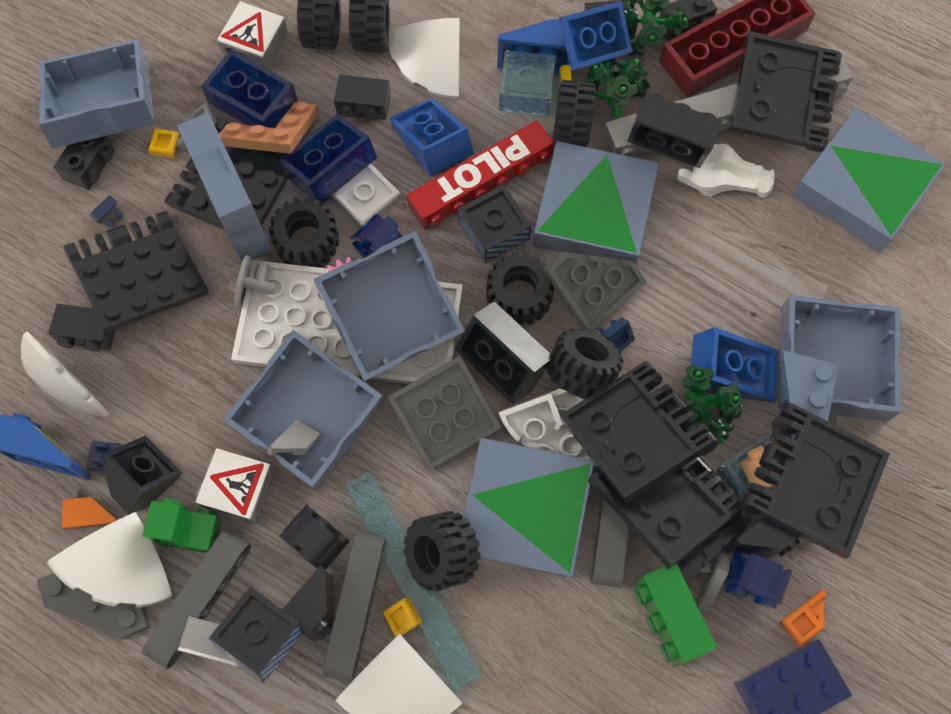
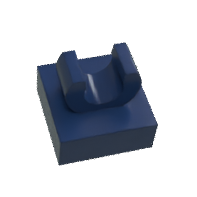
(104, 209)
(619, 333)
(96, 450)

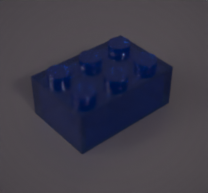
(249, 91)
(328, 158)
(794, 683)

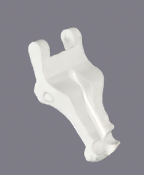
(726, 172)

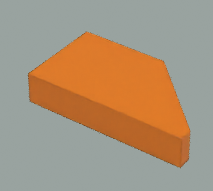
(84, 513)
(806, 619)

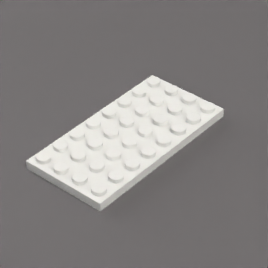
(297, 306)

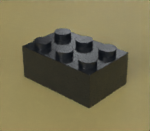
(674, 130)
(503, 352)

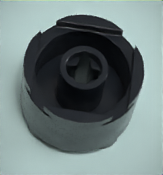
(314, 538)

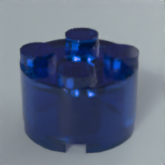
(375, 234)
(757, 578)

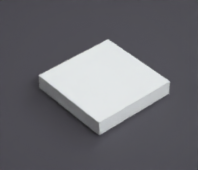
(366, 195)

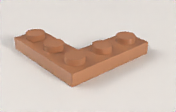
(279, 139)

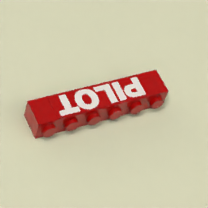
(480, 174)

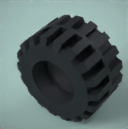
(319, 23)
(369, 25)
(574, 112)
(300, 215)
(523, 269)
(584, 362)
(441, 550)

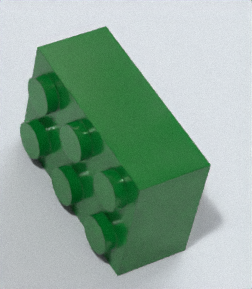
(674, 615)

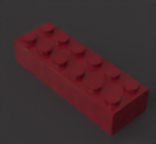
(718, 44)

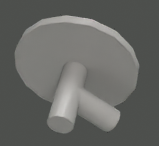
(256, 283)

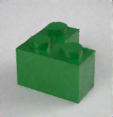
(177, 528)

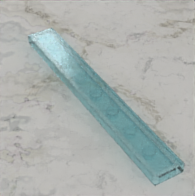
(436, 622)

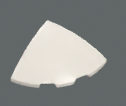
(429, 54)
(56, 379)
(539, 426)
(115, 566)
(398, 684)

